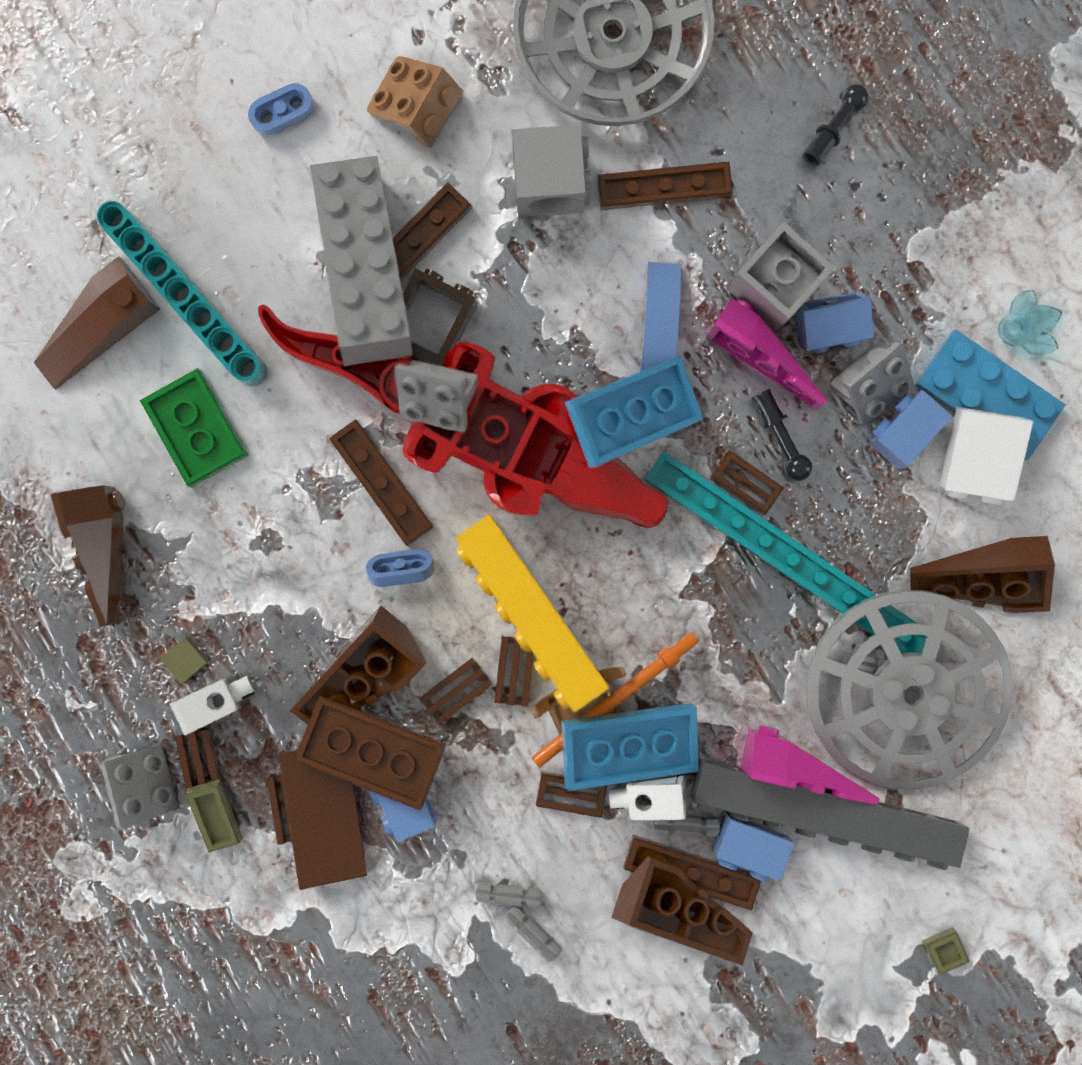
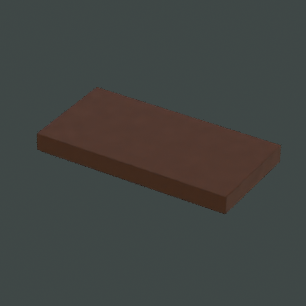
(370, 752)
(321, 825)

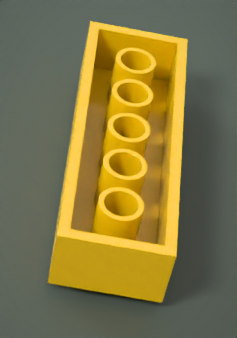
(532, 613)

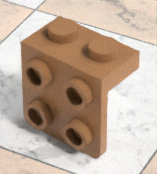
(416, 97)

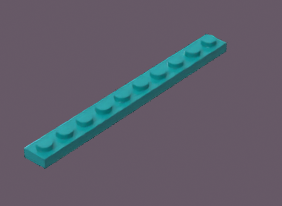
(772, 545)

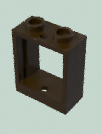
(457, 293)

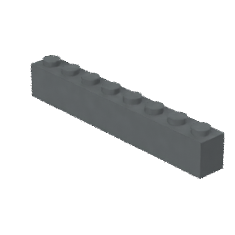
(843, 820)

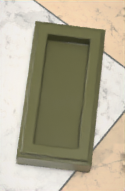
(214, 815)

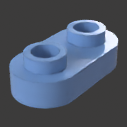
(280, 107)
(400, 568)

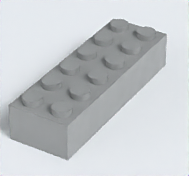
(360, 261)

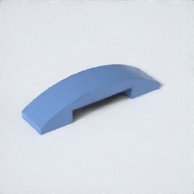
(661, 313)

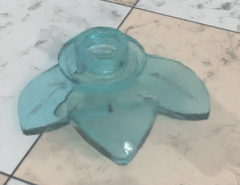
(1033, 324)

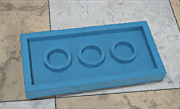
(975, 379)
(634, 411)
(630, 746)

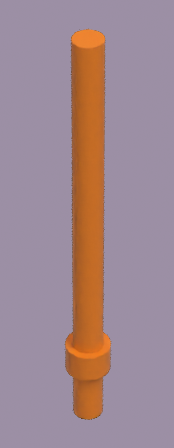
(666, 659)

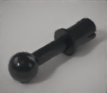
(827, 136)
(797, 466)

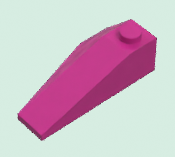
(754, 344)
(782, 763)

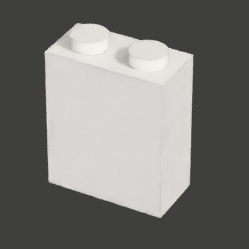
(985, 455)

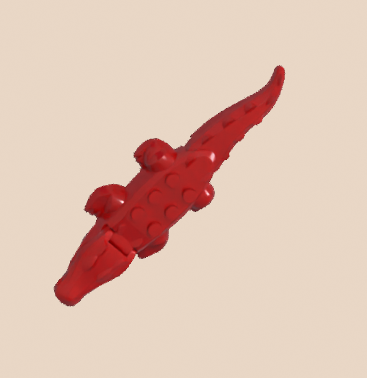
(517, 440)

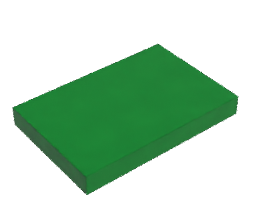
(194, 427)

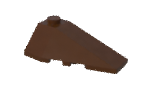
(98, 319)
(96, 527)
(1004, 574)
(371, 663)
(673, 907)

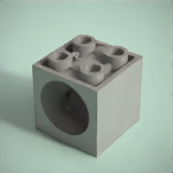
(551, 170)
(780, 276)

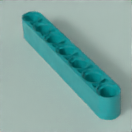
(169, 285)

